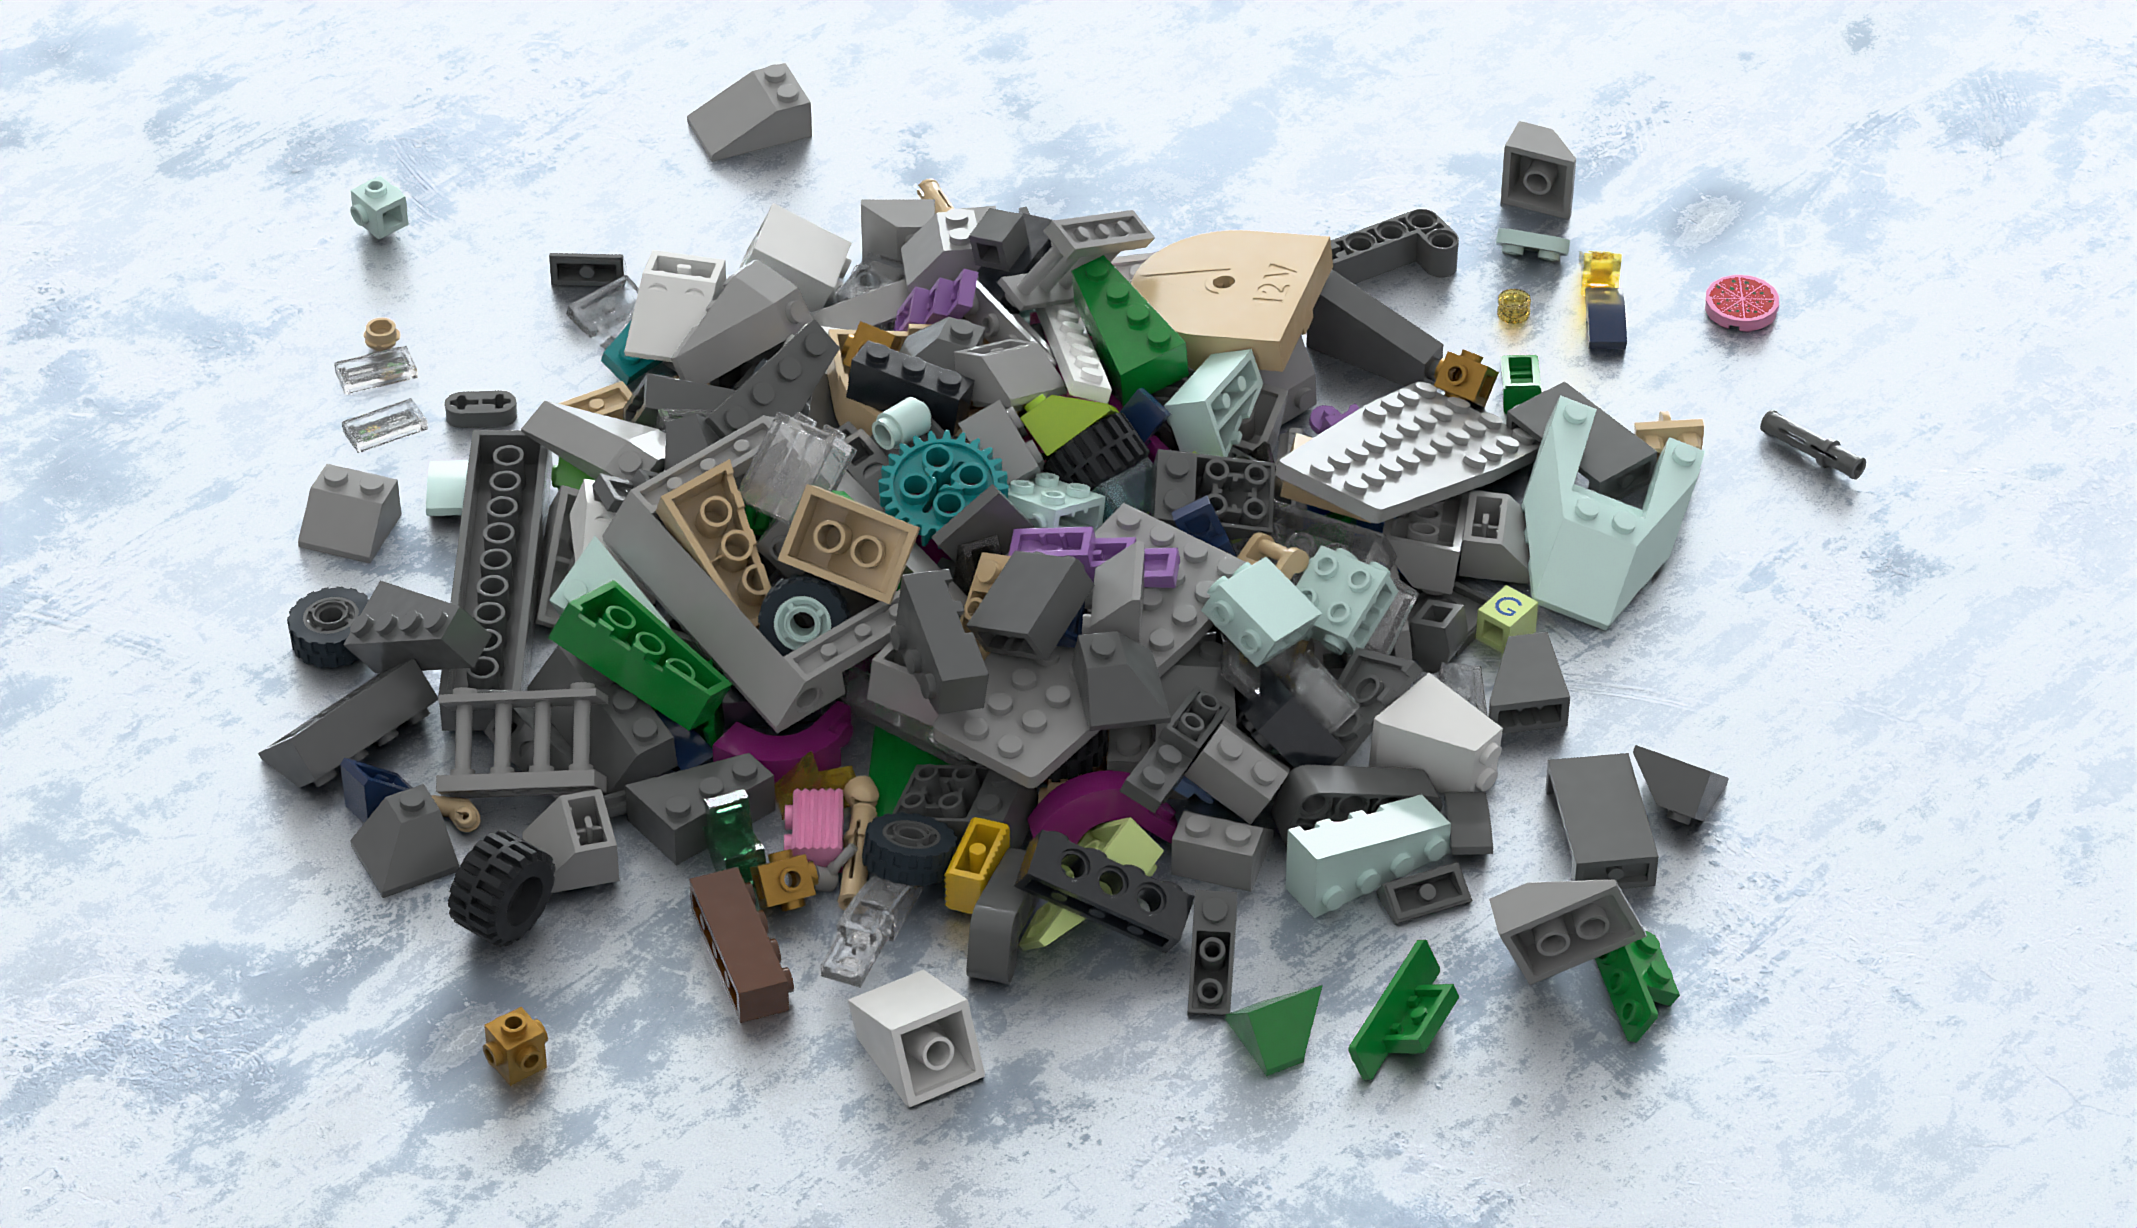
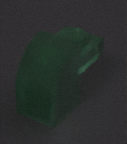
(731, 834)

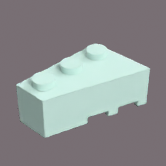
(1214, 402)
(593, 570)

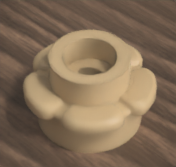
(381, 334)

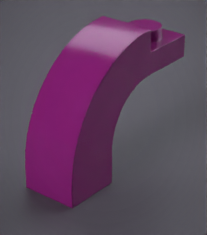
(784, 752)
(1095, 799)

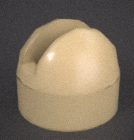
(861, 790)

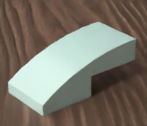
(446, 487)

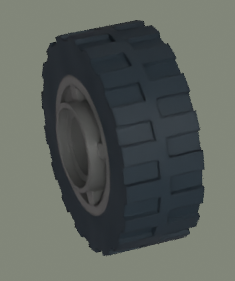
(322, 624)
(908, 848)

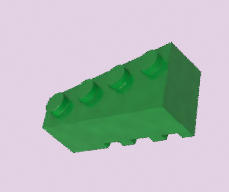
(1127, 331)
(640, 654)

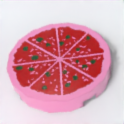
(1742, 302)

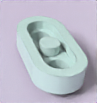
(1547, 246)

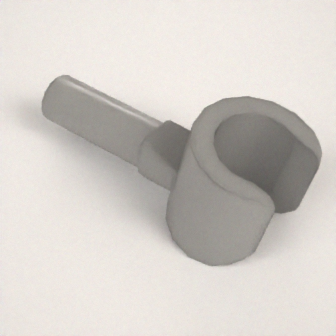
(828, 875)

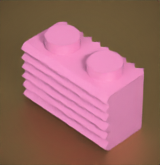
(815, 825)

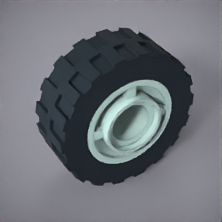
(796, 595)

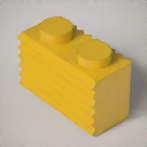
(975, 862)

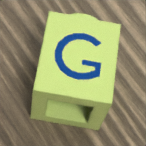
(1504, 616)

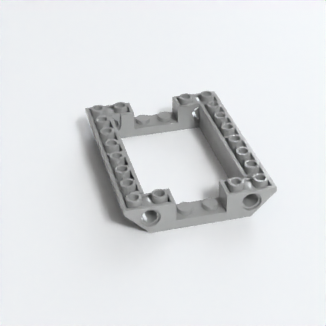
(775, 685)

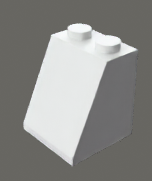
(802, 254)
(1440, 734)
(918, 1036)

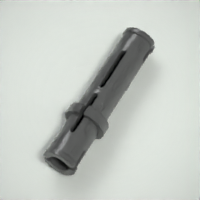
(1825, 451)

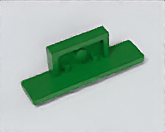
(1635, 980)
(1405, 1014)

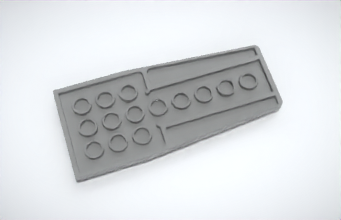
(1406, 454)
(1034, 705)

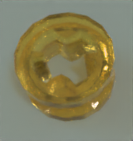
(1513, 306)

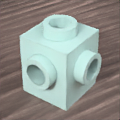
(379, 207)

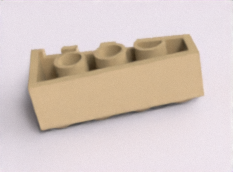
(714, 530)

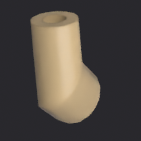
(460, 812)

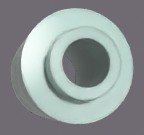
(901, 423)

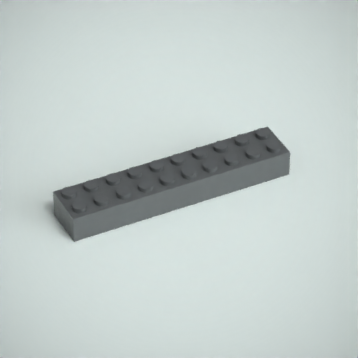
(500, 562)

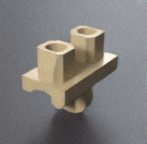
(1657, 432)

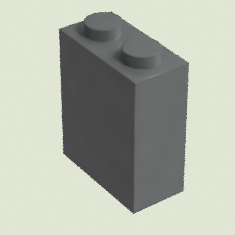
(1031, 605)

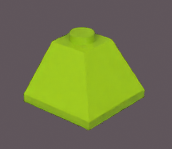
(1060, 418)

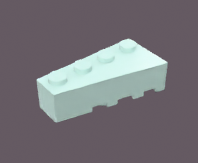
(1362, 853)

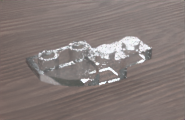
(865, 927)

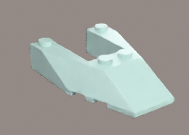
(1590, 548)

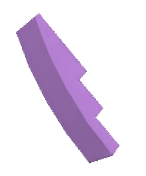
(943, 300)
(1160, 564)

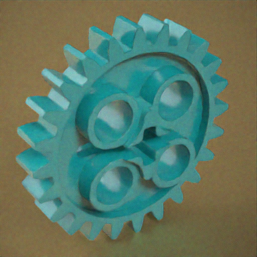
(916, 473)

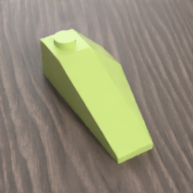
(1121, 842)

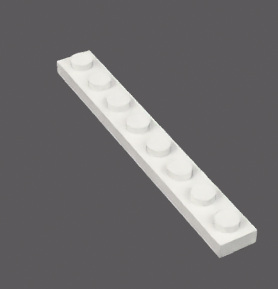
(1074, 352)

